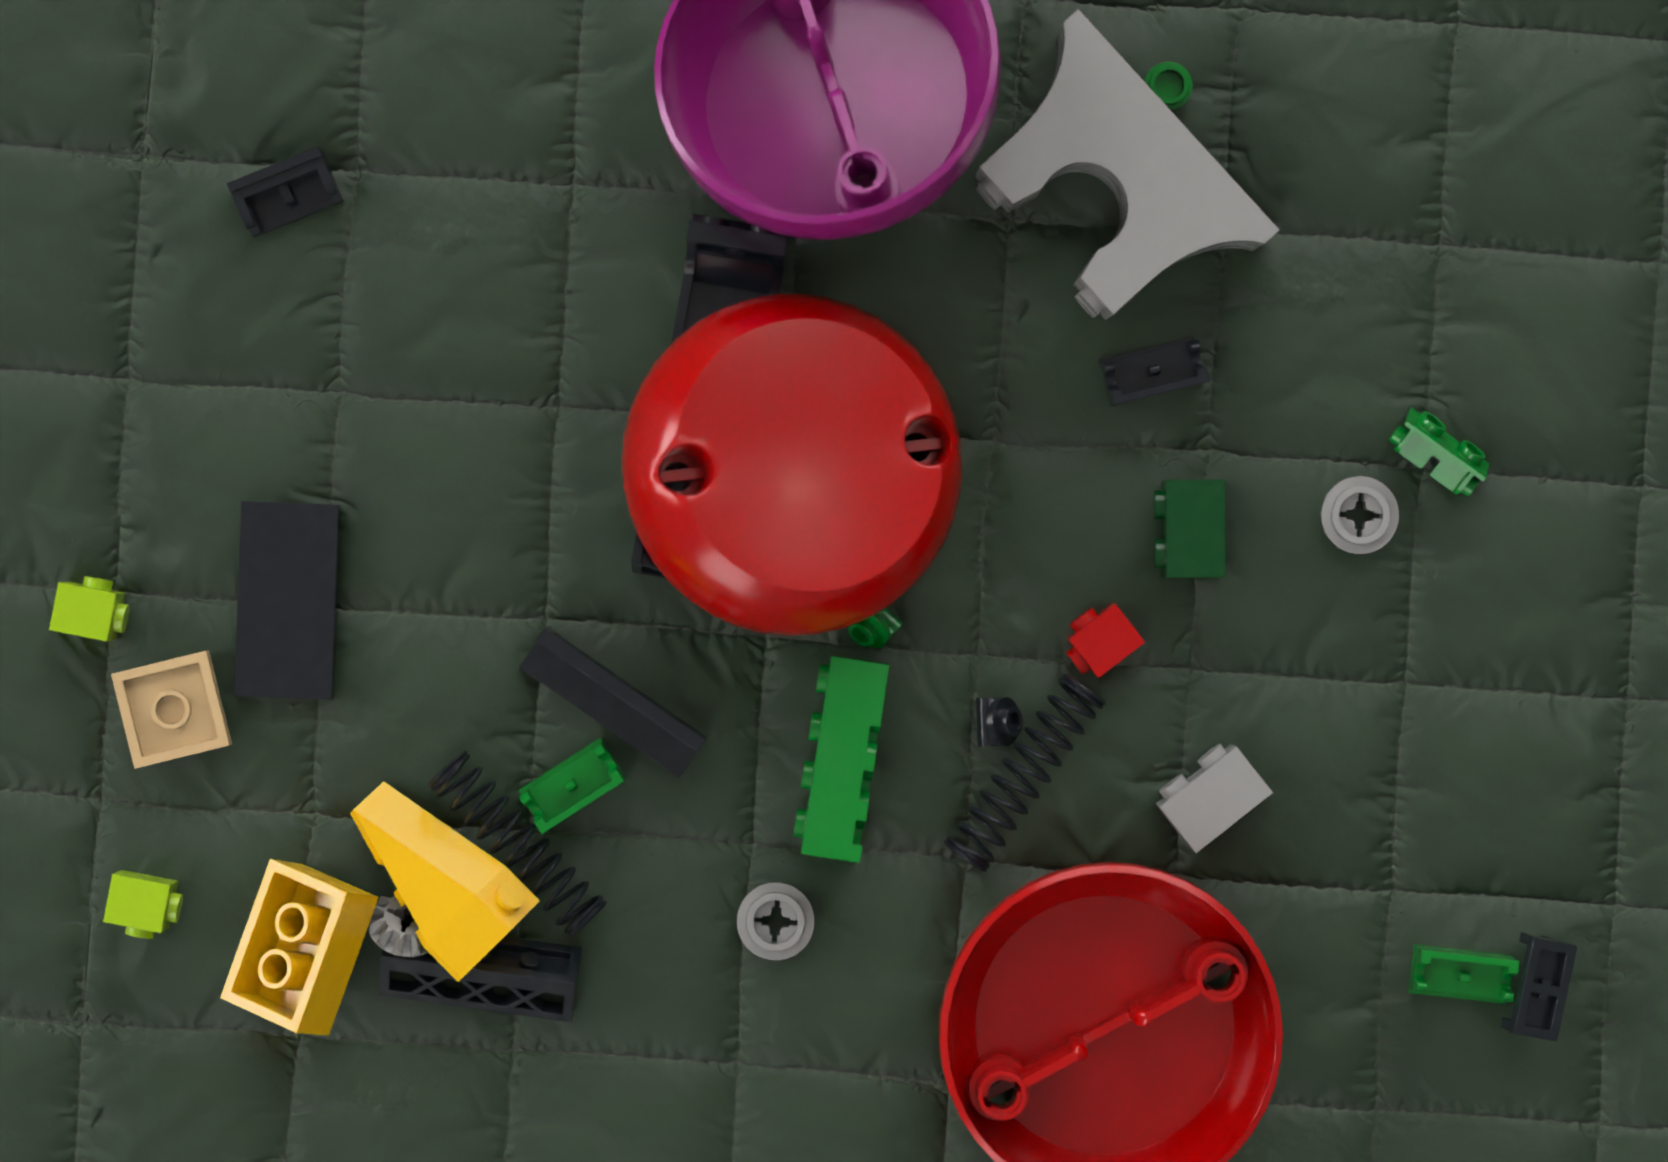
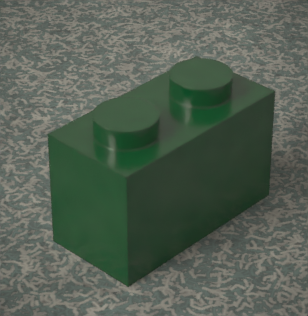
(1191, 528)

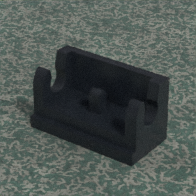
(285, 192)
(1153, 371)
(1542, 987)

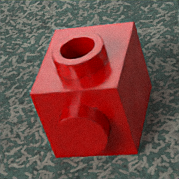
(1101, 640)

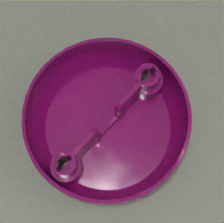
(814, 100)

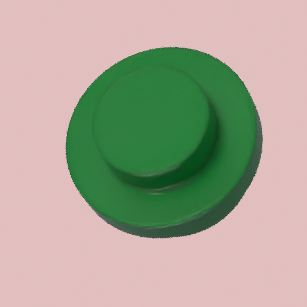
(1170, 83)

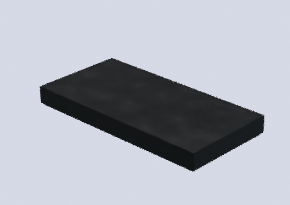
(287, 600)

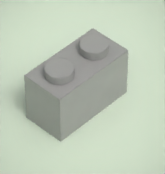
(1212, 796)

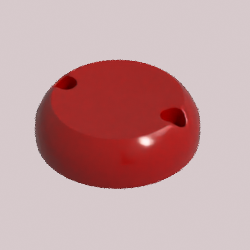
(793, 464)
(1104, 1023)

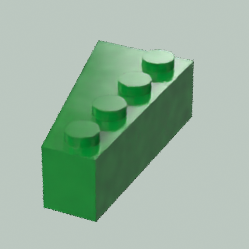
(843, 758)

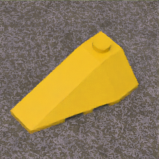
(450, 885)

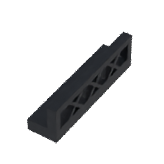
(613, 702)
(514, 963)

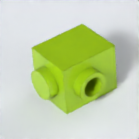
(89, 609)
(142, 903)

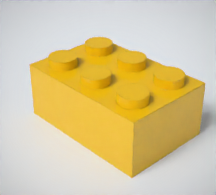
(299, 947)

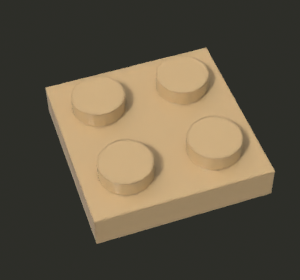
(171, 709)

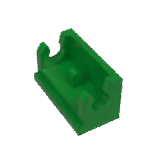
(571, 785)
(1462, 974)

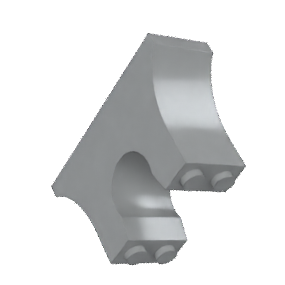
(1117, 129)

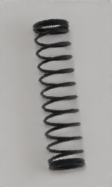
(981, 861)
(596, 903)

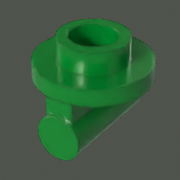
(875, 630)

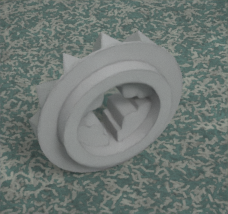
(1375, 498)
(387, 932)
(758, 936)

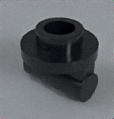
(997, 721)

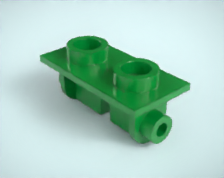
(1428, 438)

